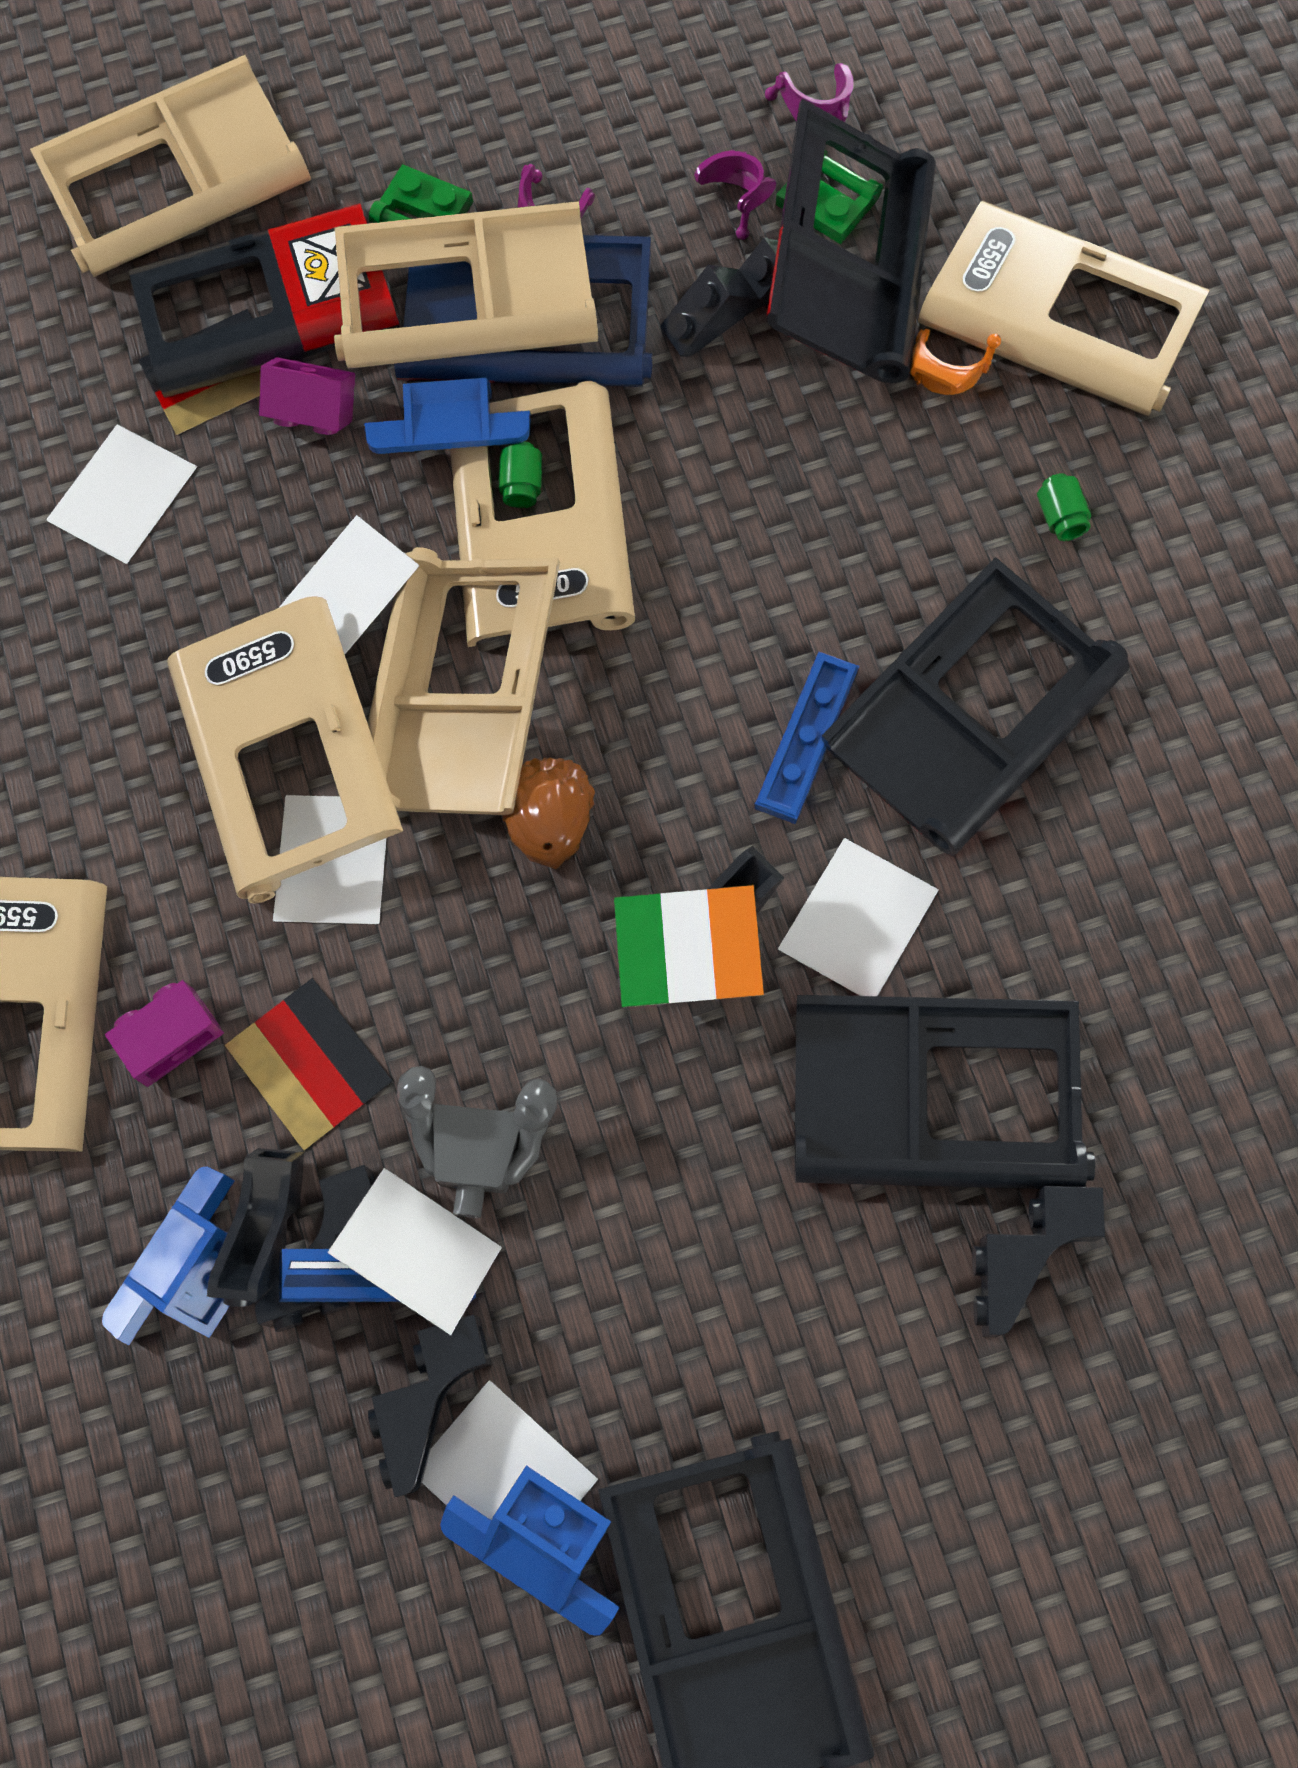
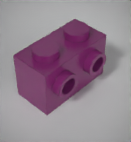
(306, 395)
(163, 1032)

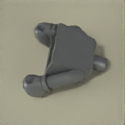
(475, 1146)

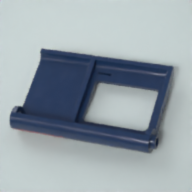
(447, 295)

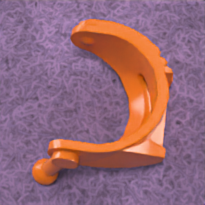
(944, 377)

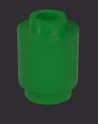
(520, 475)
(1064, 507)

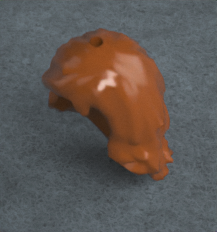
(550, 809)

